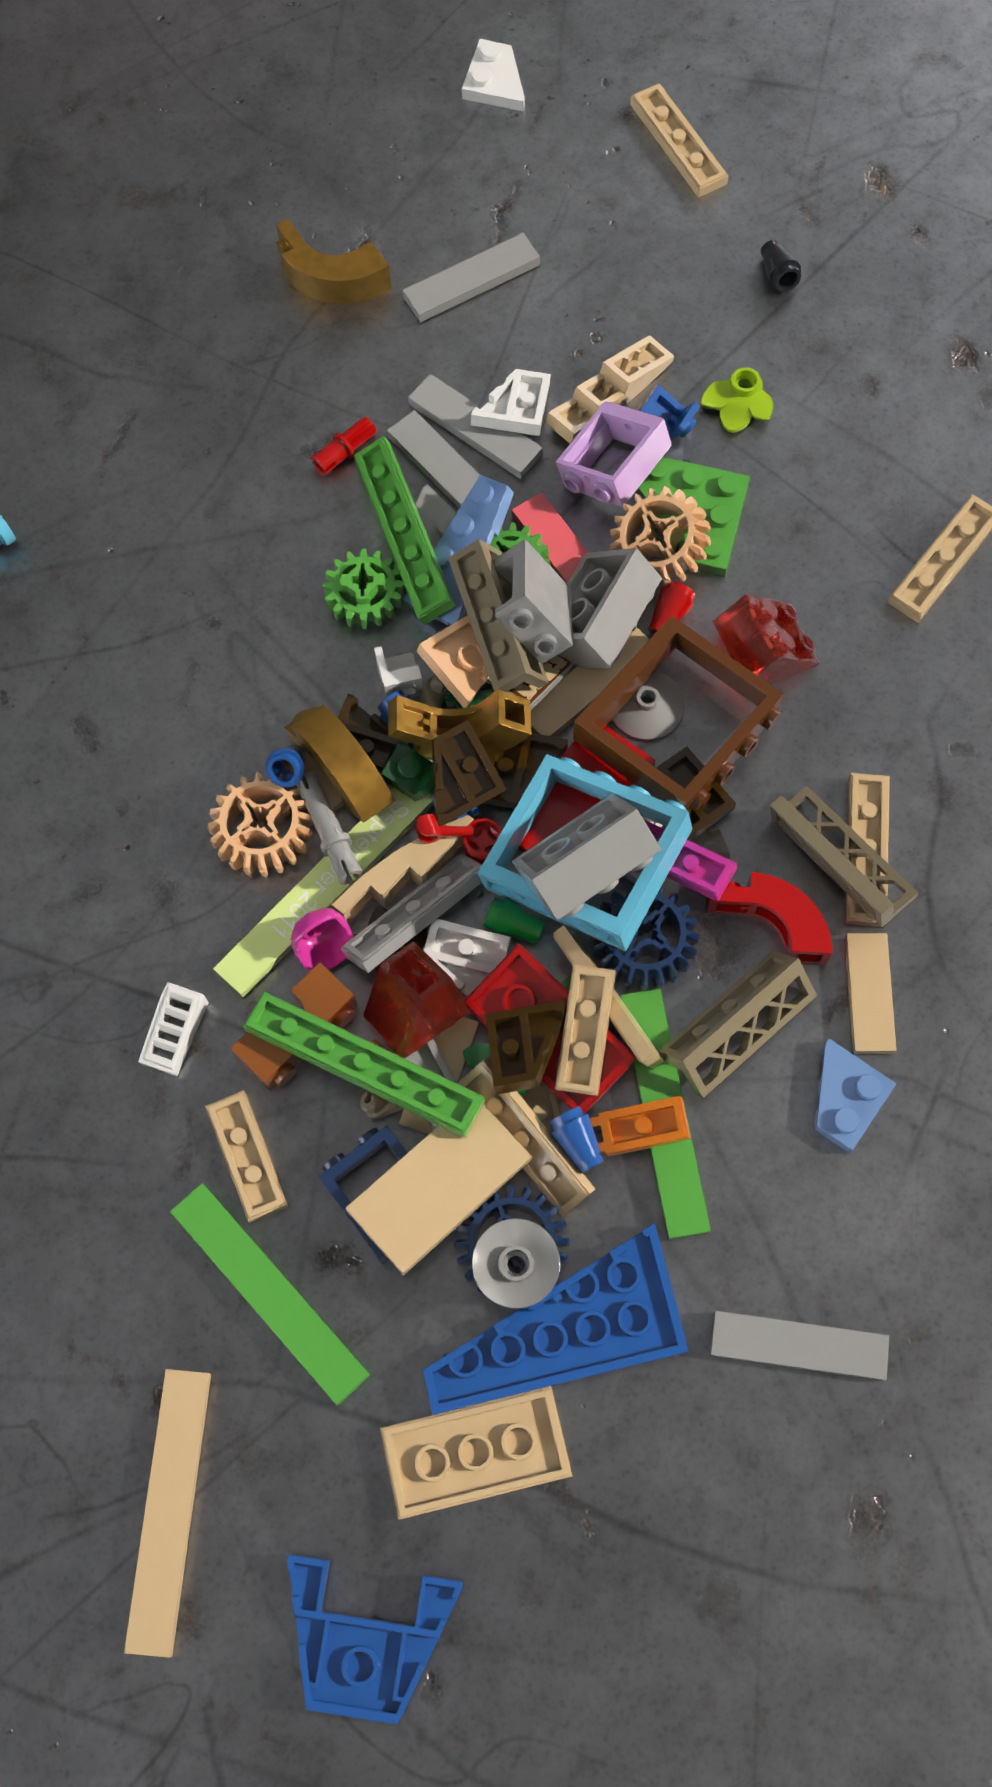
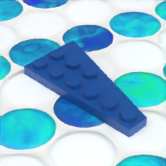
(588, 1325)

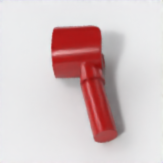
(430, 832)

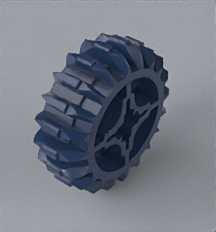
(656, 947)
(499, 1208)

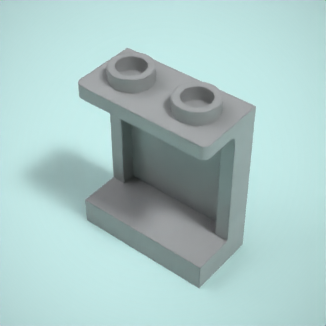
(539, 604)

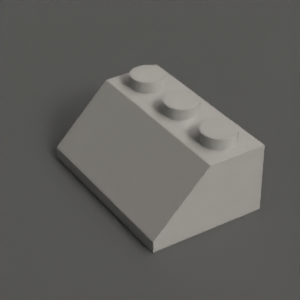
(607, 601)
(587, 856)

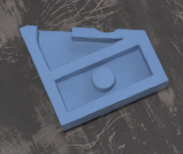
(848, 1096)

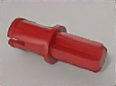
(343, 446)

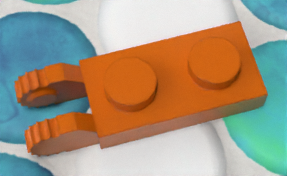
(642, 1126)

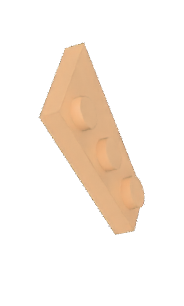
(456, 660)

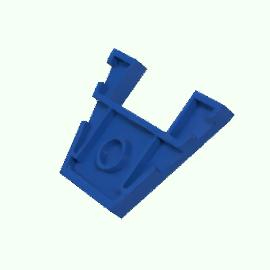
(360, 1662)

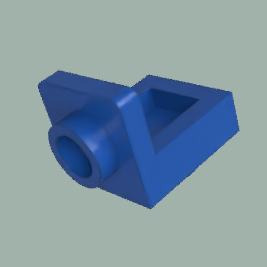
(677, 417)

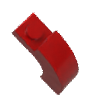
(784, 908)

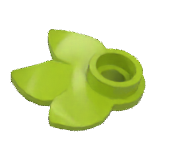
(736, 403)

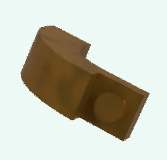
(332, 278)
(498, 721)
(341, 760)

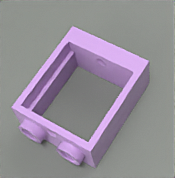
(624, 425)

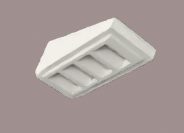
(159, 1025)

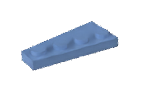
(477, 518)

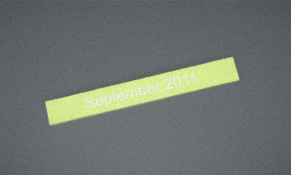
(318, 889)

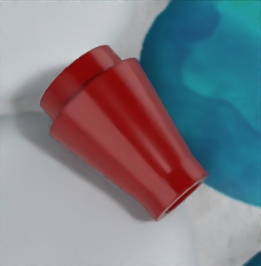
(672, 601)

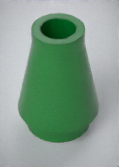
(513, 921)

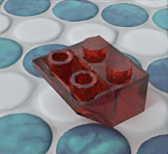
(766, 638)
(412, 1001)

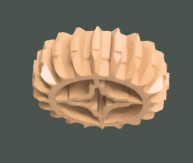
(689, 520)
(239, 846)

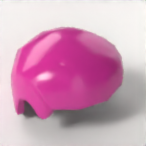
(320, 937)

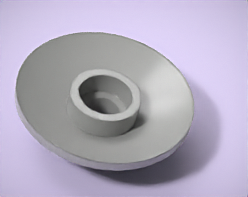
(656, 719)
(510, 1240)

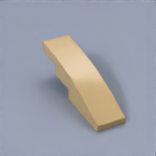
(618, 383)
(390, 876)

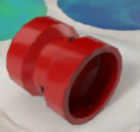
(484, 836)

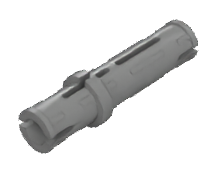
(334, 841)

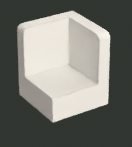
(399, 673)

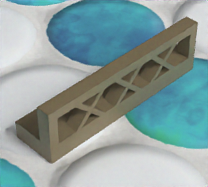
(482, 592)
(836, 861)
(738, 1011)

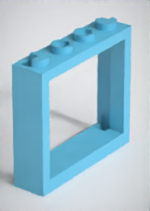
(610, 929)

